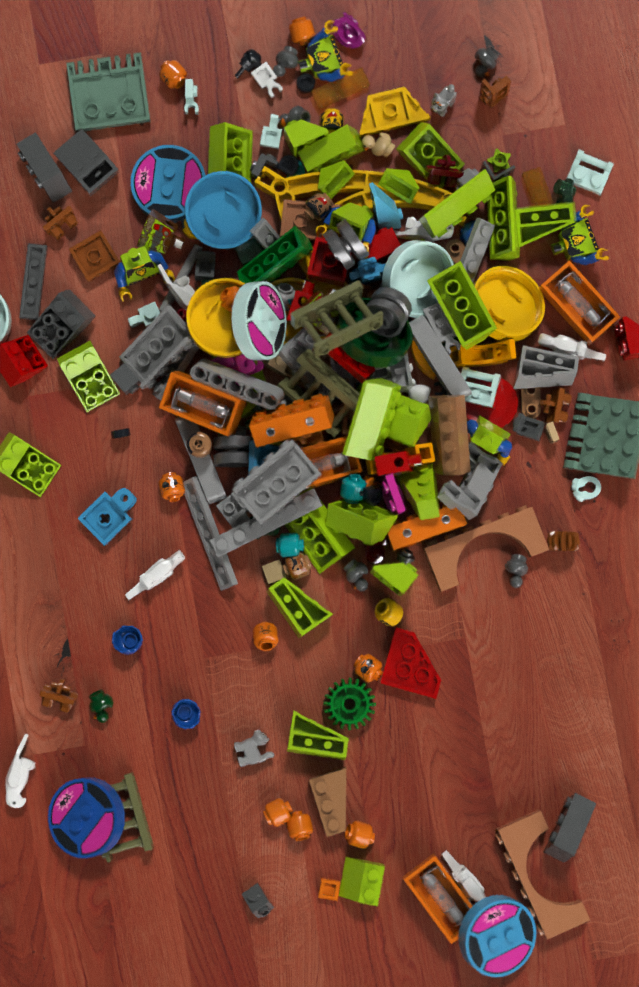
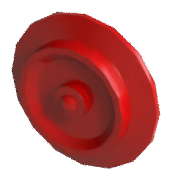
(504, 405)

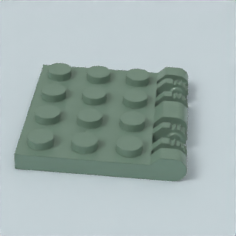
(109, 95)
(608, 437)

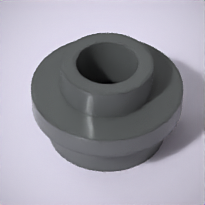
(405, 556)

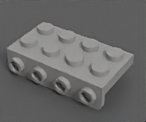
(157, 348)
(276, 481)

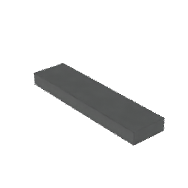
(33, 281)

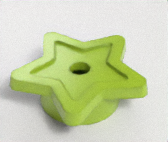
(503, 157)

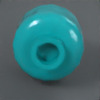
(352, 488)
(289, 545)

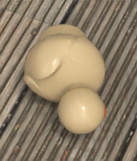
(381, 147)

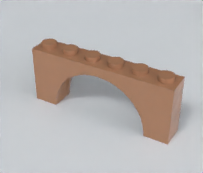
(519, 526)
(552, 916)

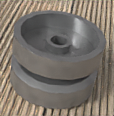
(344, 245)
(395, 310)
(232, 451)

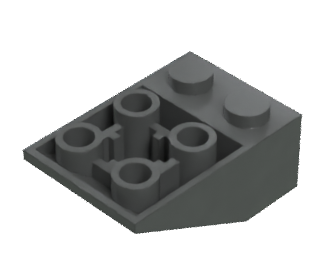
(86, 162)
(61, 323)

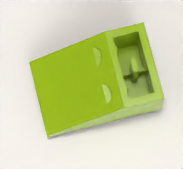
(88, 376)
(26, 464)

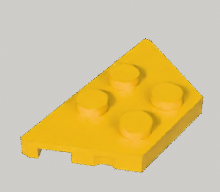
(391, 111)

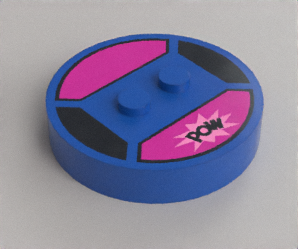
(86, 817)

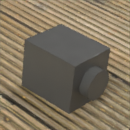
(125, 379)

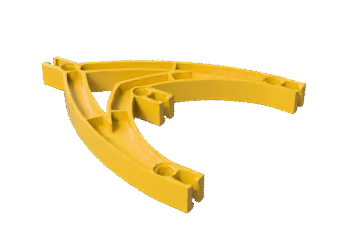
(307, 185)

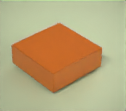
(329, 889)

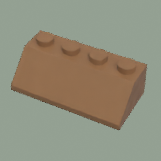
(449, 434)

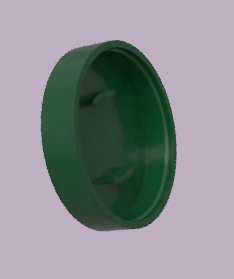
(372, 348)

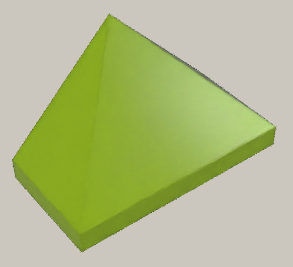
(334, 178)
(400, 184)

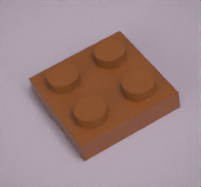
(94, 256)

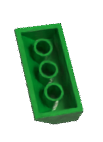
(276, 258)

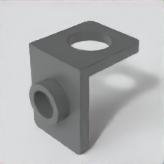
(507, 172)

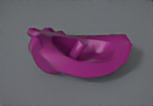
(348, 31)

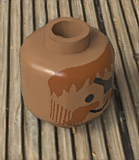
(297, 566)

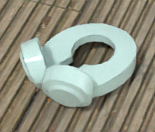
(581, 496)

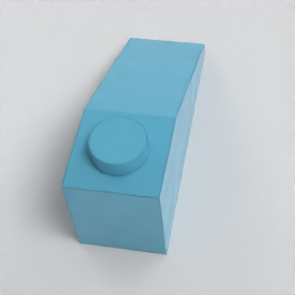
(385, 209)

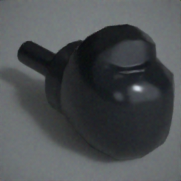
(250, 60)

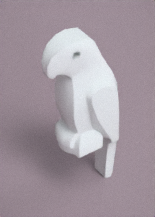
(415, 231)
(180, 289)
(569, 346)
(156, 574)
(18, 777)
(465, 879)

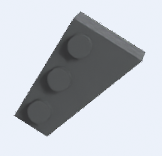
(43, 166)
(570, 827)

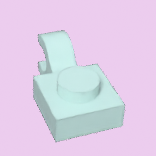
(190, 92)
(271, 135)
(146, 315)

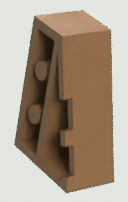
(330, 798)

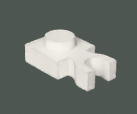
(265, 78)

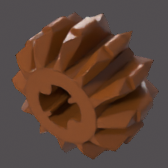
(563, 541)

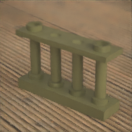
(330, 303)
(326, 376)
(138, 821)

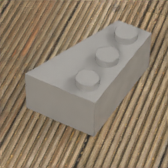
(544, 369)

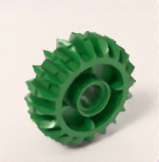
(354, 715)

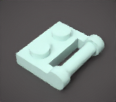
(588, 178)
(481, 394)

